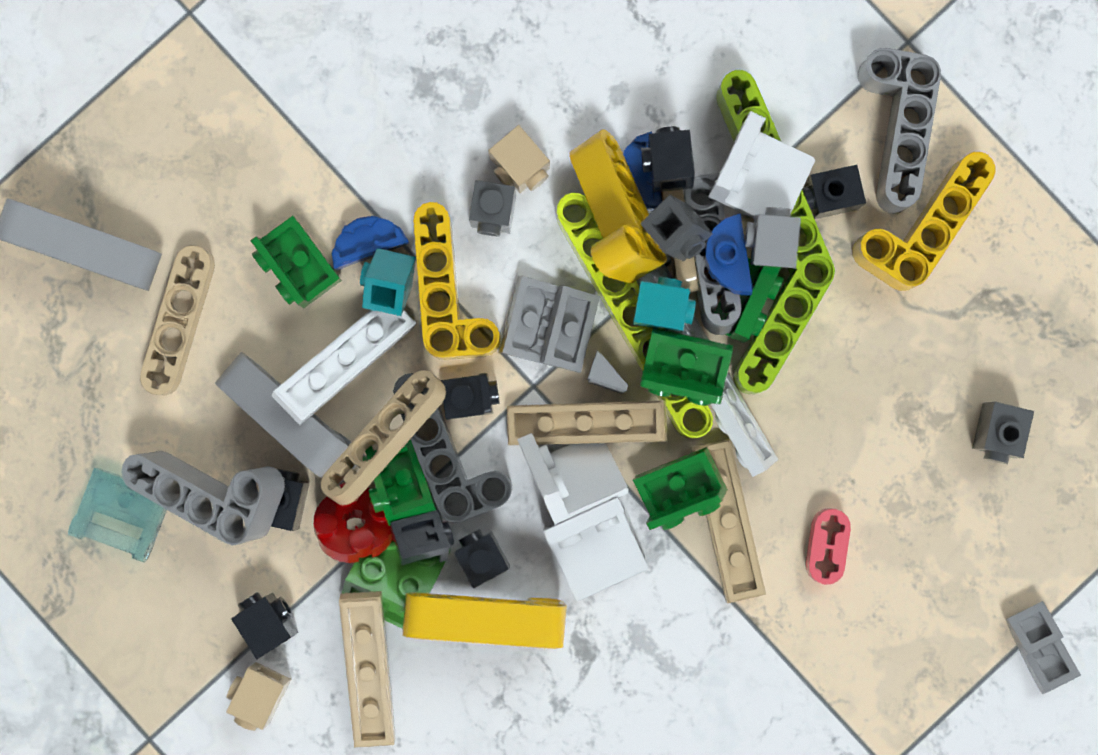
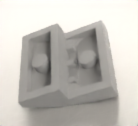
(549, 324)

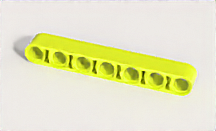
(617, 302)

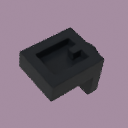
(470, 396)
(422, 537)

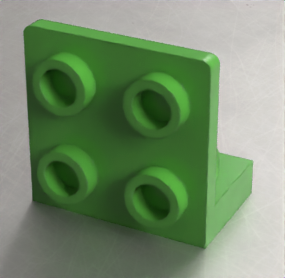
(393, 579)

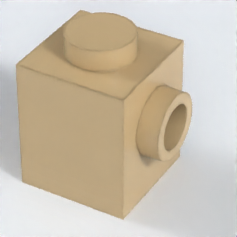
(519, 161)
(256, 696)

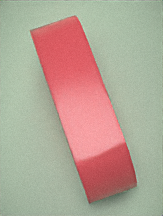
(838, 546)

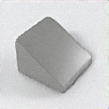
(605, 375)

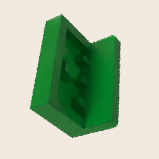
(295, 262)
(751, 320)
(686, 367)
(400, 486)
(681, 489)

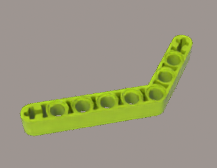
(814, 251)

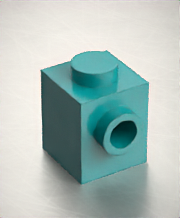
(387, 281)
(664, 305)

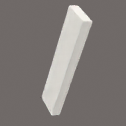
(340, 363)

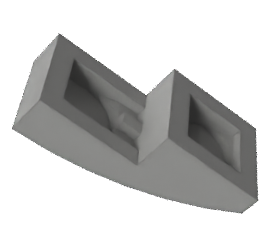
(1042, 647)

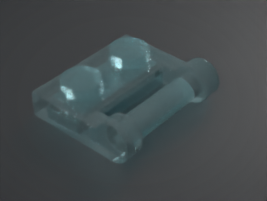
(112, 497)

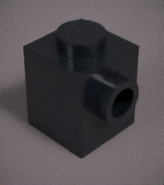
(669, 159)
(834, 192)
(292, 502)
(481, 557)
(264, 623)

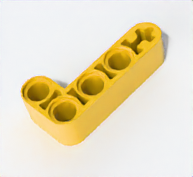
(618, 209)
(932, 218)
(444, 281)
(485, 620)

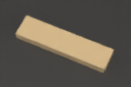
(588, 422)
(732, 531)
(367, 668)

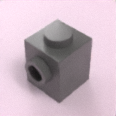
(492, 208)
(677, 229)
(1002, 431)

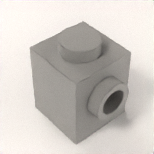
(773, 238)

